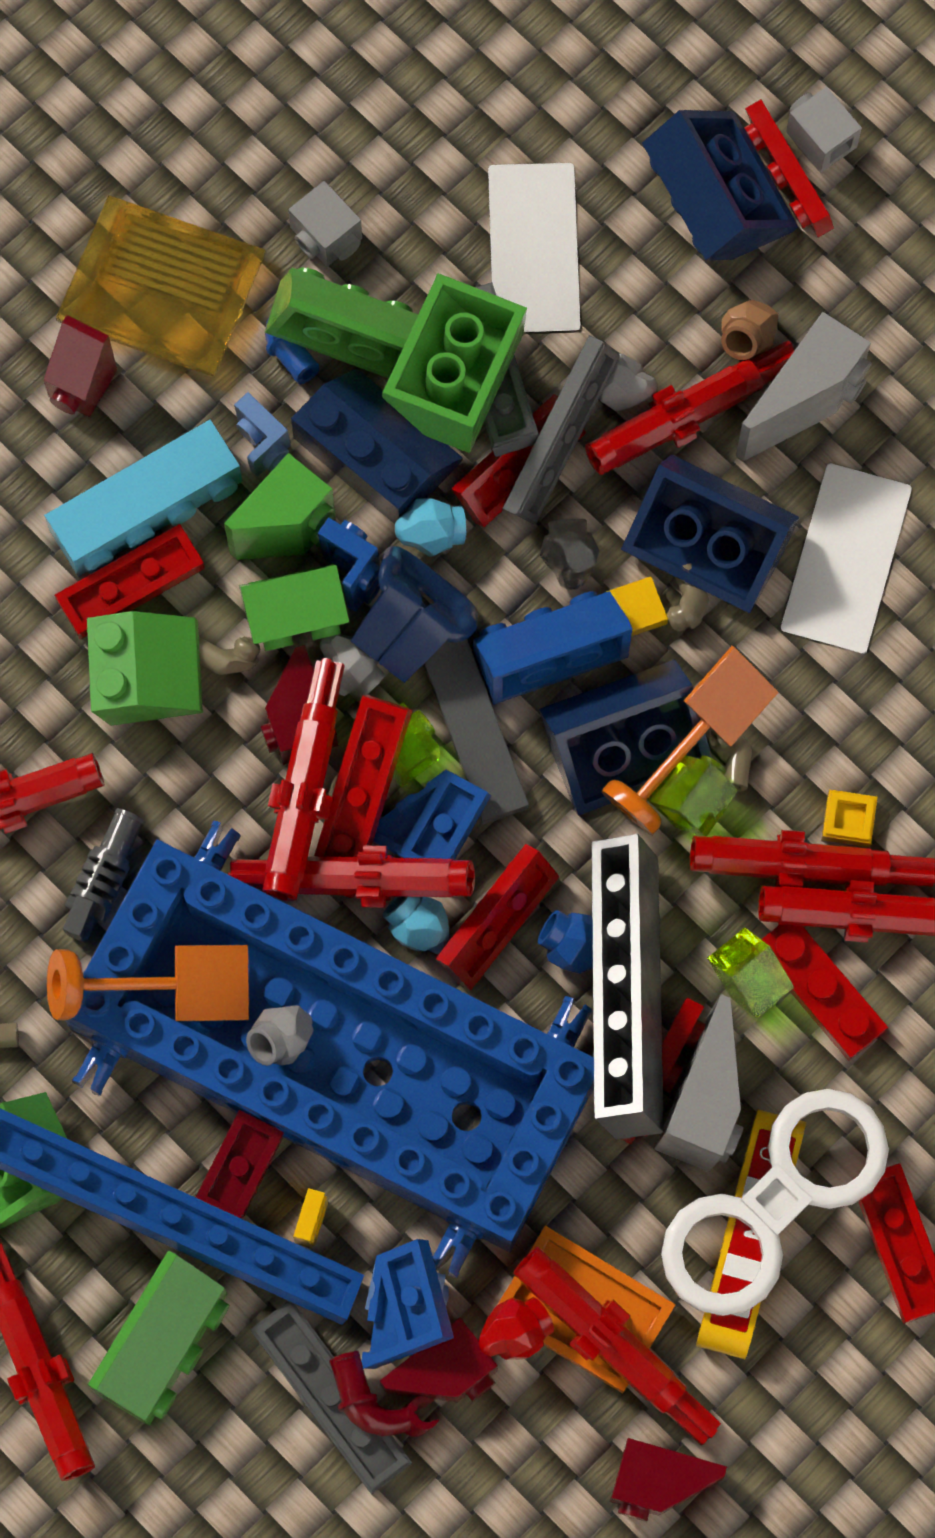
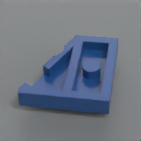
(433, 820)
(405, 1305)

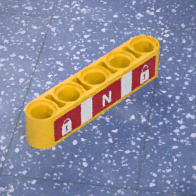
(740, 1250)

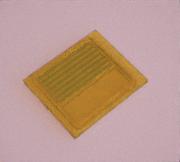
(162, 285)

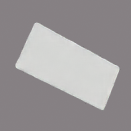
(536, 242)
(846, 558)

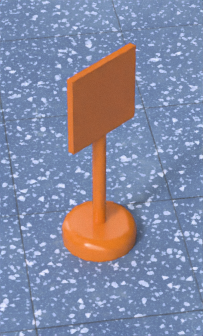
(727, 703)
(207, 983)

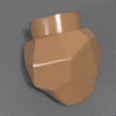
(749, 329)

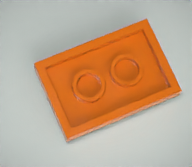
(603, 1282)

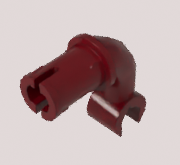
(362, 1406)

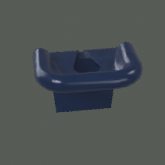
(400, 627)

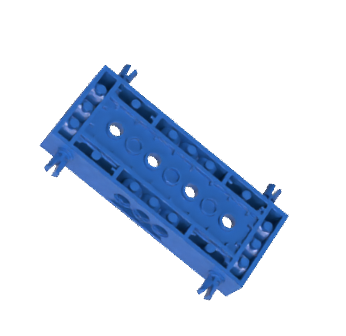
(362, 1010)

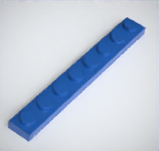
(176, 1219)

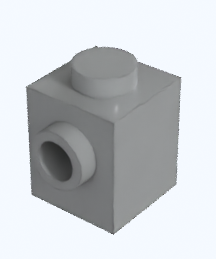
(822, 128)
(325, 225)

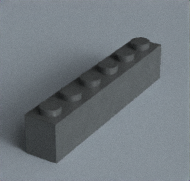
(627, 988)

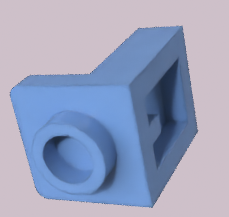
(261, 426)

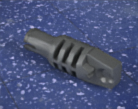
(102, 876)

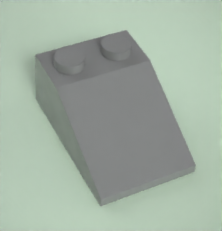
(809, 387)
(707, 1103)

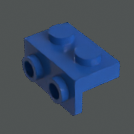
(351, 553)

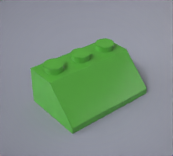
(340, 321)
(455, 361)
(160, 1339)

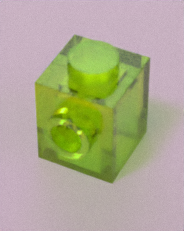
(418, 749)
(694, 795)
(750, 972)

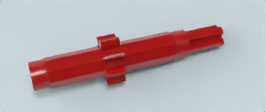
(679, 414)
(45, 789)
(301, 796)
(795, 861)
(372, 876)
(854, 910)
(603, 1333)
(41, 1377)

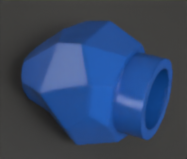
(568, 941)

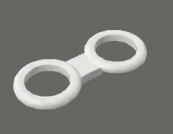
(775, 1202)

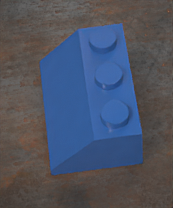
(552, 645)

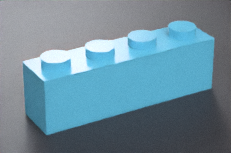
(144, 499)

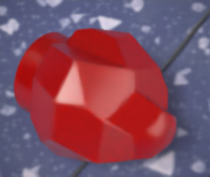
(516, 1329)

